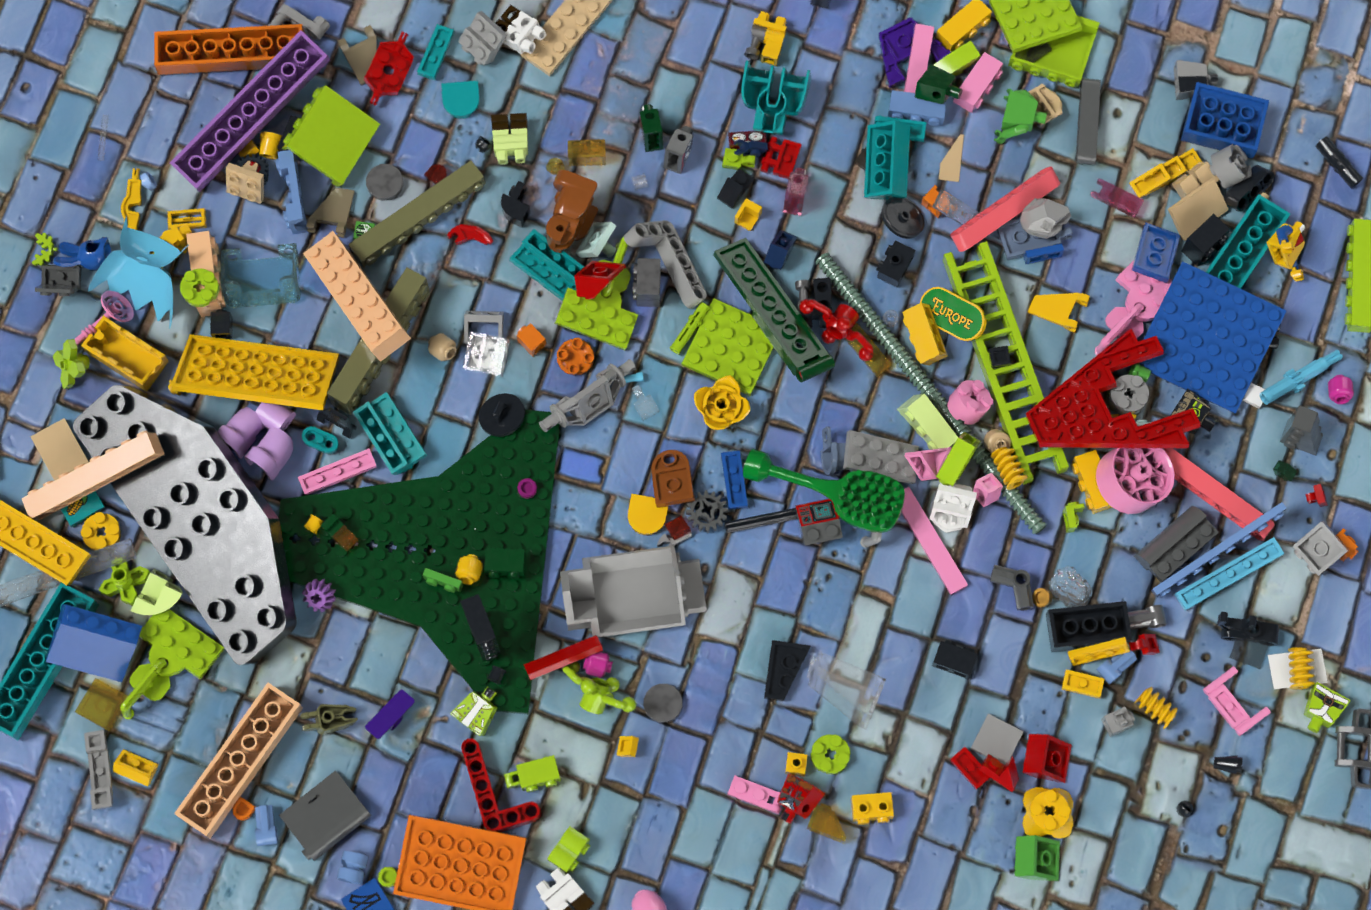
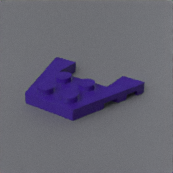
(896, 48)

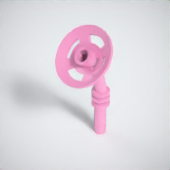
(111, 312)

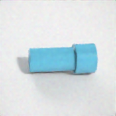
(634, 377)

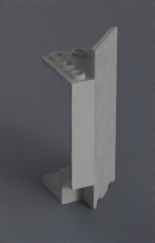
(632, 592)

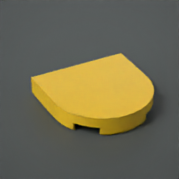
(645, 516)

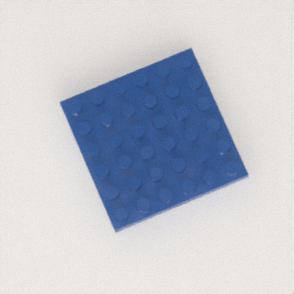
(1211, 336)

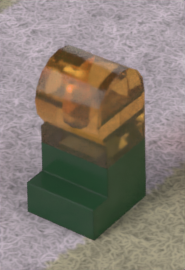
(339, 532)

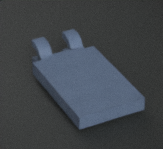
(1017, 240)

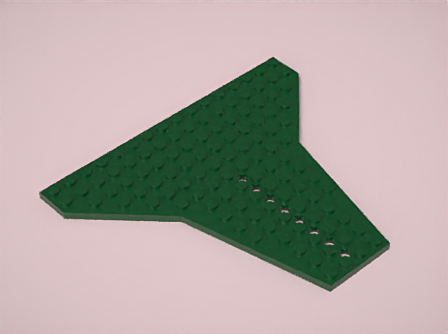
(457, 515)

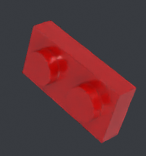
(969, 767)

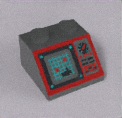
(818, 522)

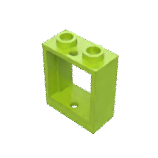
(958, 459)

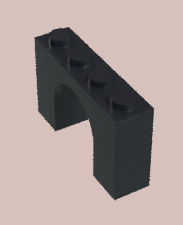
(480, 628)

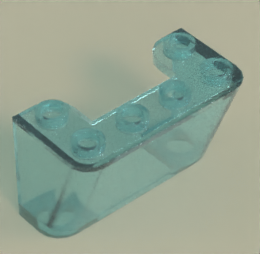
(260, 280)

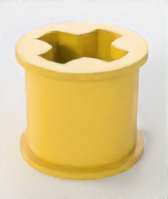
(313, 524)

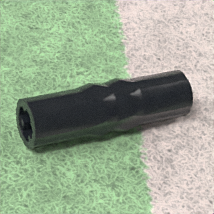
(1339, 162)

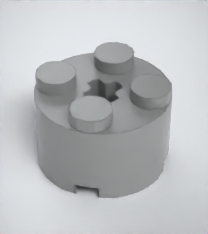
(1230, 166)
(1134, 387)

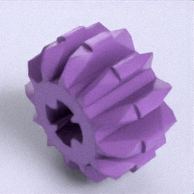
(312, 592)

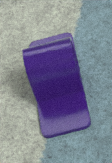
(390, 715)

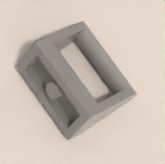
(483, 316)

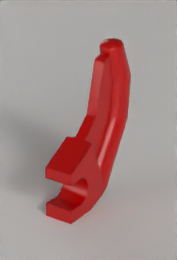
(470, 232)

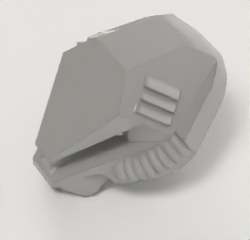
(1044, 217)

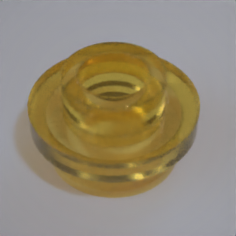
(555, 165)

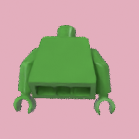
(1019, 115)

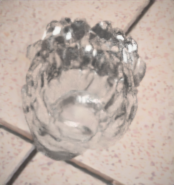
(1070, 587)

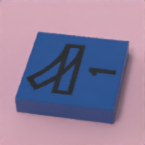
(367, 897)

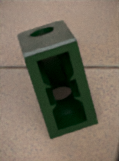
(937, 86)
(651, 124)

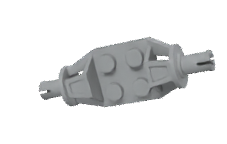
(590, 401)

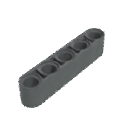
(1088, 121)

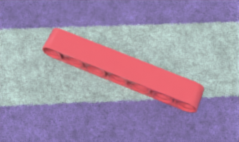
(1004, 209)
(1215, 493)

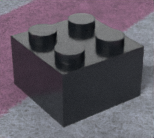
(1206, 240)

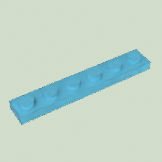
(1229, 574)

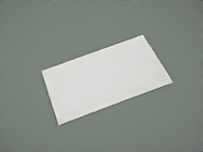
(1280, 669)

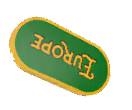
(955, 314)

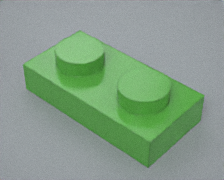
(450, 584)

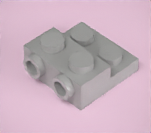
(482, 39)
(1320, 548)

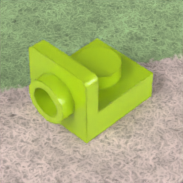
(1070, 518)

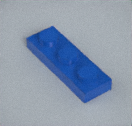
(734, 480)

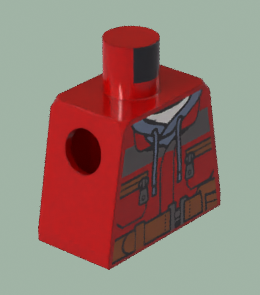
(798, 798)

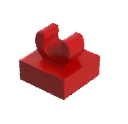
(1317, 496)

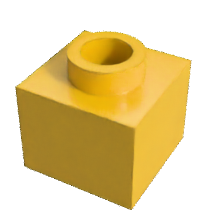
(796, 770)

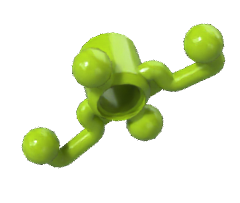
(598, 691)

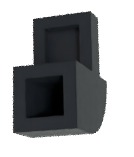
(513, 208)

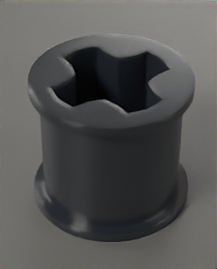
(496, 675)

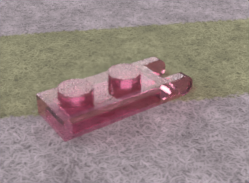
(1118, 198)

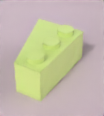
(927, 422)

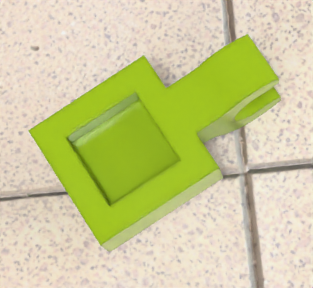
(734, 161)

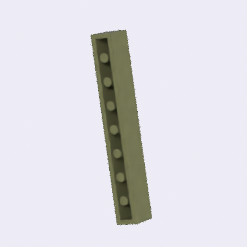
(417, 214)

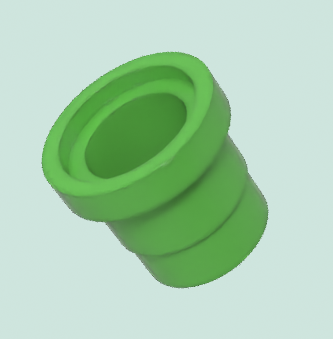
(1141, 371)

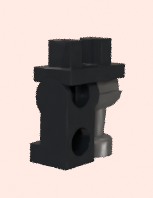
(822, 294)

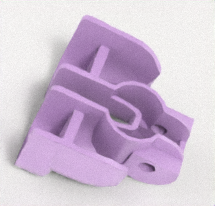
(276, 445)

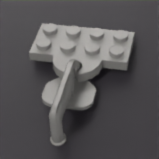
(879, 456)

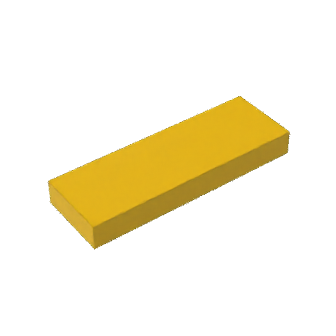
(1098, 651)

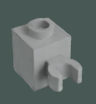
(1118, 721)

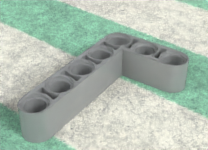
(674, 257)

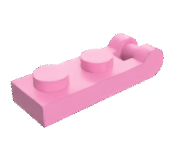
(754, 794)

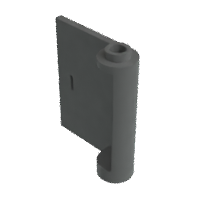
(324, 816)

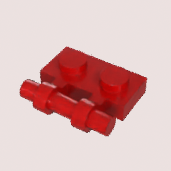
(786, 159)

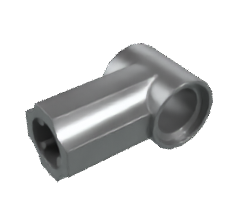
(1150, 617)

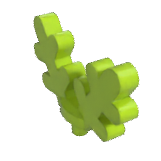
(45, 243)

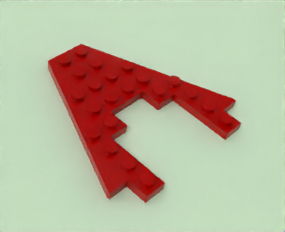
(1079, 417)

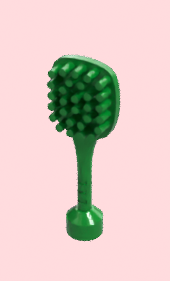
(859, 498)

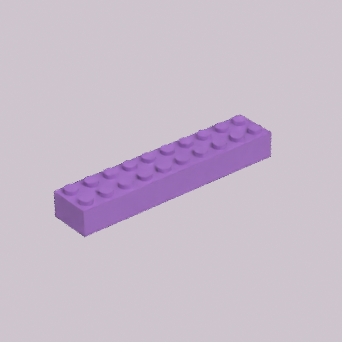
(250, 111)

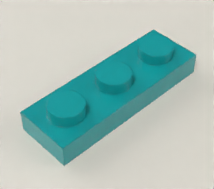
(435, 52)

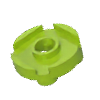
(196, 277)
(820, 748)

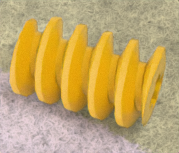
(1008, 467)
(1301, 668)
(1157, 707)

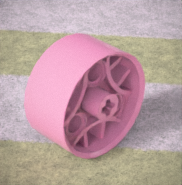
(1134, 477)

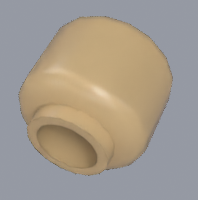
(442, 347)
(996, 439)

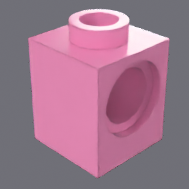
(987, 489)

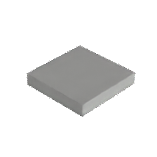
(997, 739)

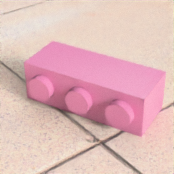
(979, 82)

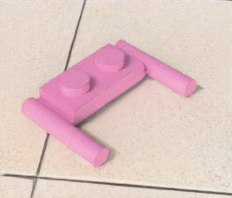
(1229, 706)

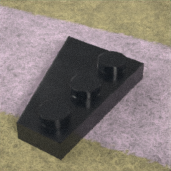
(783, 667)

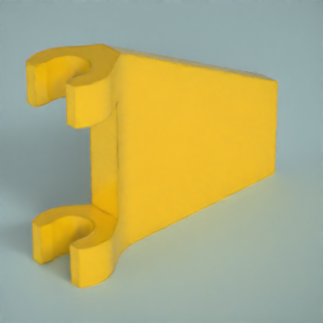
(1058, 308)

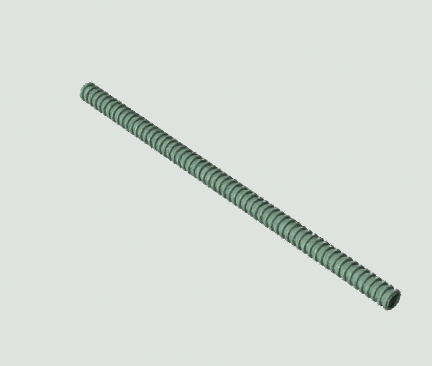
(923, 384)

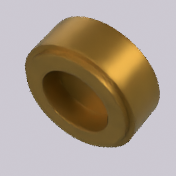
(1042, 597)

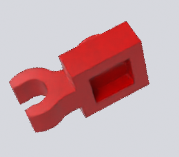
(1147, 644)

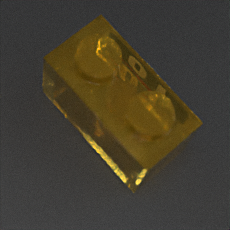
(586, 152)

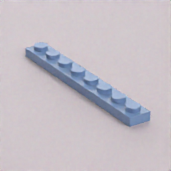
(1212, 555)

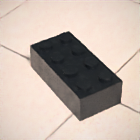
(1087, 625)

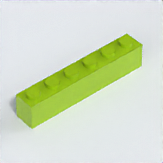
(1359, 280)

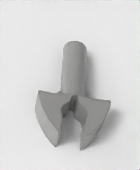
(664, 539)

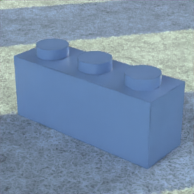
(906, 106)

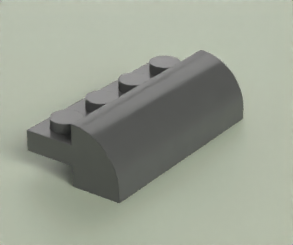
(1176, 543)

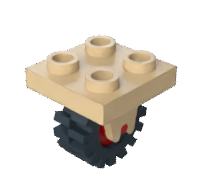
(247, 178)

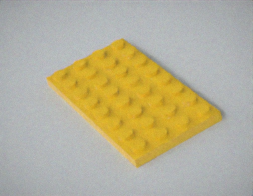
(255, 372)

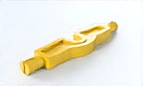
(132, 199)

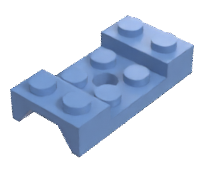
(295, 213)

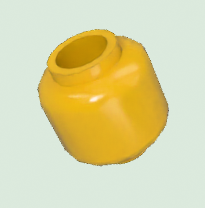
(469, 569)

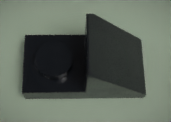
(735, 188)

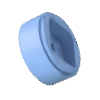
(148, 181)

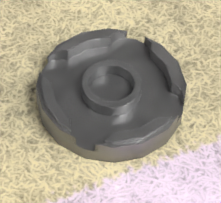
(384, 182)
(663, 703)

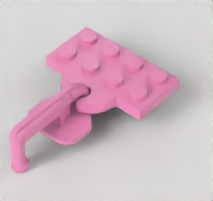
(1144, 295)

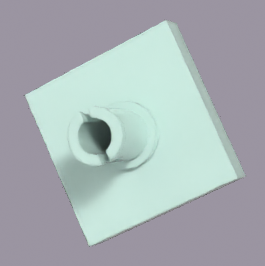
(596, 241)

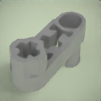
(314, 29)

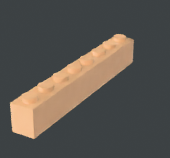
(93, 475)

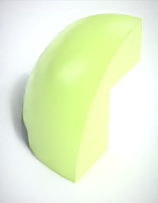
(157, 594)

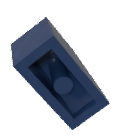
(780, 249)

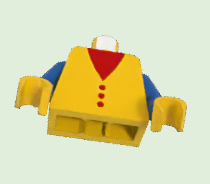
(1286, 246)

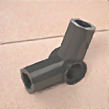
(1022, 592)

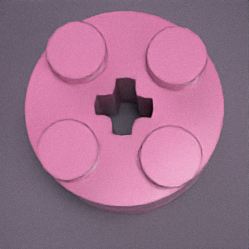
(969, 401)

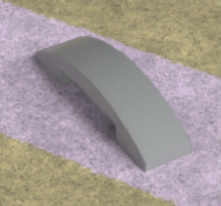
(100, 770)

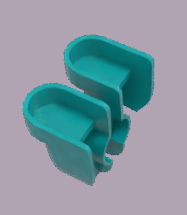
(756, 93)

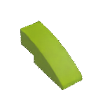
(959, 59)

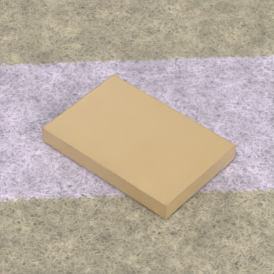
(1197, 207)
(59, 448)

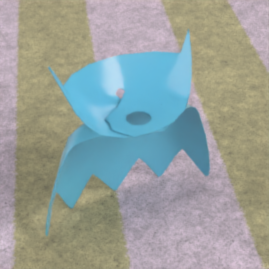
(140, 271)

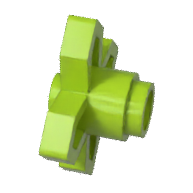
(70, 363)
(124, 582)

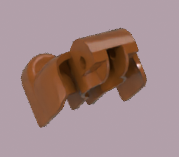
(573, 210)

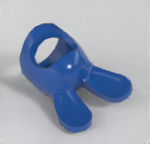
(88, 254)

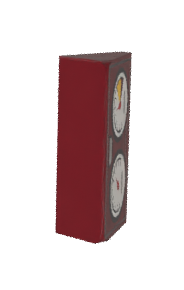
(746, 136)

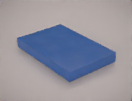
(1156, 252)

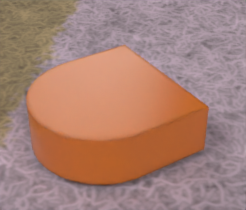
(243, 809)

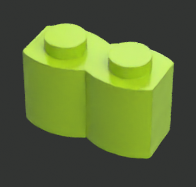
(569, 849)

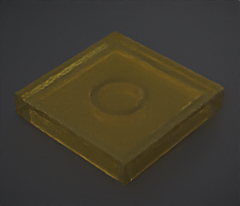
(101, 704)

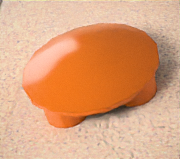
(575, 356)

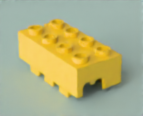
(125, 353)

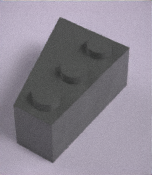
(1303, 431)

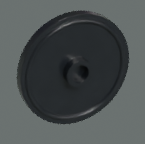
(902, 217)
(502, 415)

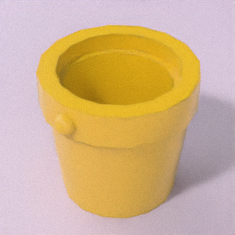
(269, 144)

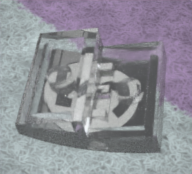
(486, 354)

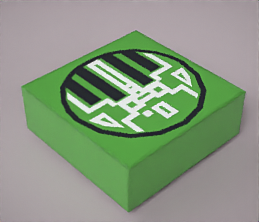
(361, 228)

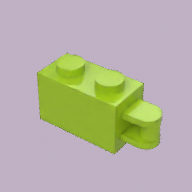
(534, 774)

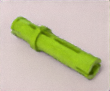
(693, 322)

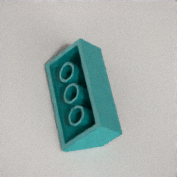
(887, 160)

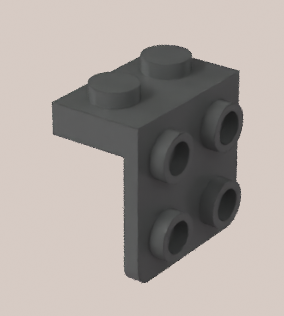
(59, 280)

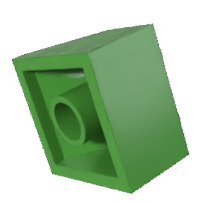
(1037, 858)

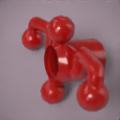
(839, 325)

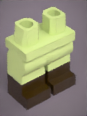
(510, 144)

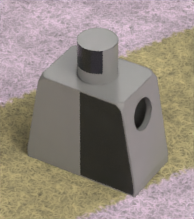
(1186, 76)

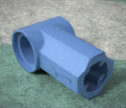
(1113, 668)
(266, 830)

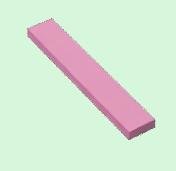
(932, 544)

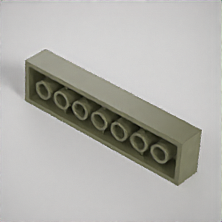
(362, 364)

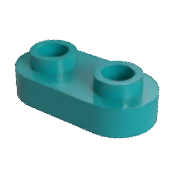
(320, 441)

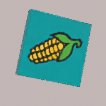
(82, 509)

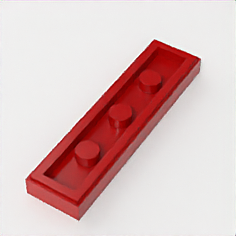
(563, 657)

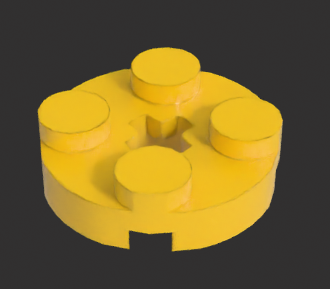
(99, 521)

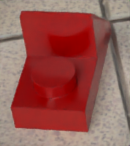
(1003, 774)

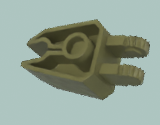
(329, 718)

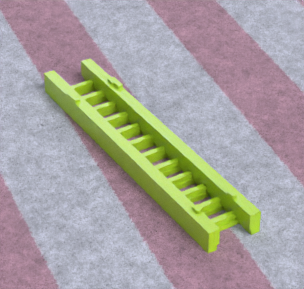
(1017, 347)

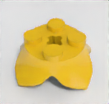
(725, 391)
(1037, 822)

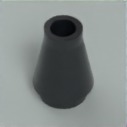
(1230, 764)

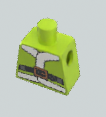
(1323, 707)

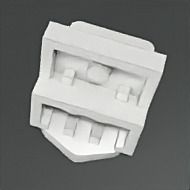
(952, 507)

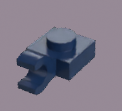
(750, 148)

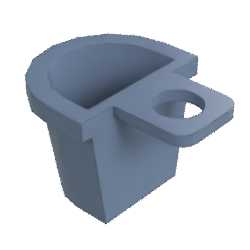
(832, 453)

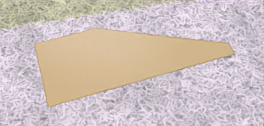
(951, 163)

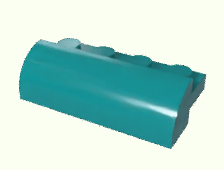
(549, 268)
(390, 434)

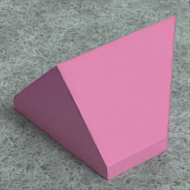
(927, 462)

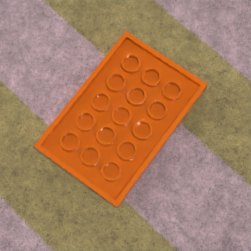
(459, 865)

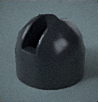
(482, 143)
(1182, 811)

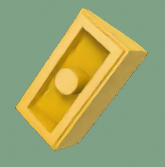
(135, 767)

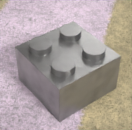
(647, 282)

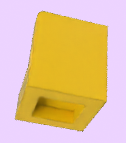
(748, 214)

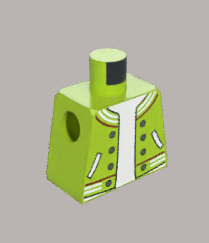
(476, 711)

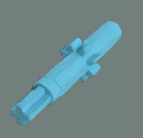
(1296, 380)

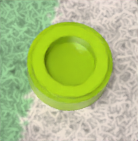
(387, 877)

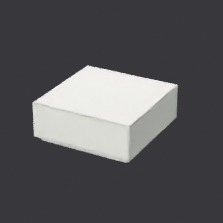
(1253, 395)

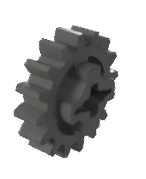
(700, 515)

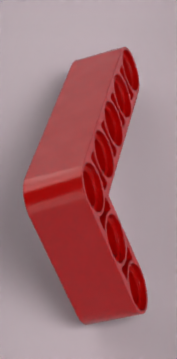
(488, 794)

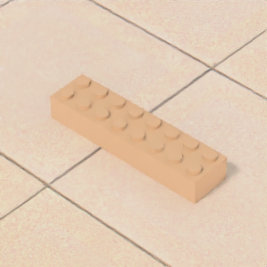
(357, 296)
(238, 760)

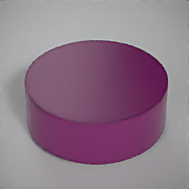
(527, 488)

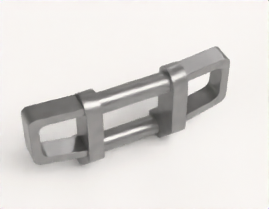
(1354, 764)

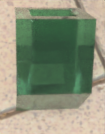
(1284, 471)

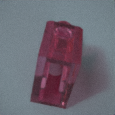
(796, 192)

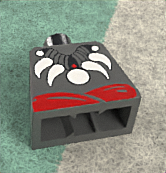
(678, 149)

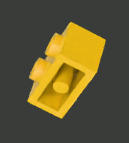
(872, 807)

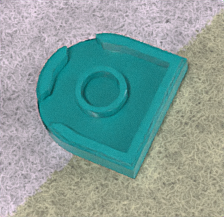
(460, 98)

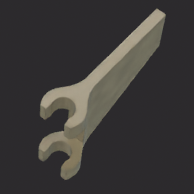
(361, 54)
(333, 211)

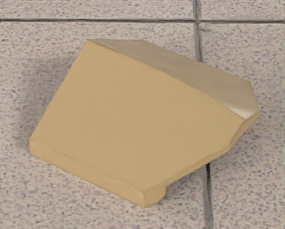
(1047, 102)

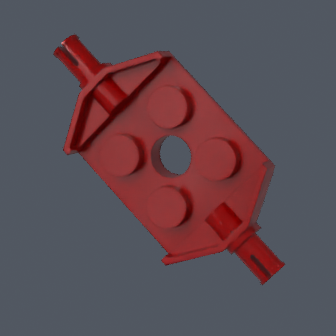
(393, 55)

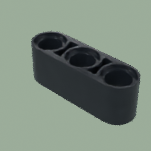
(1246, 191)

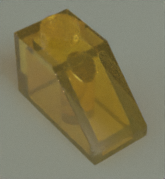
(826, 823)

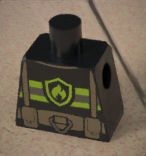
(1191, 400)

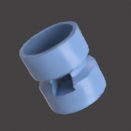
(352, 867)

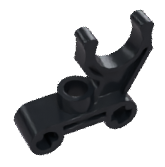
(1237, 629)

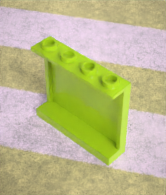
(1067, 58)
(331, 134)

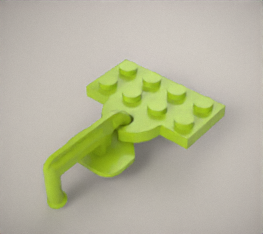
(602, 316)
(172, 642)

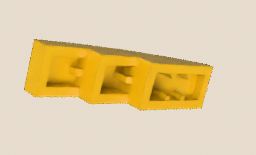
(1164, 173)

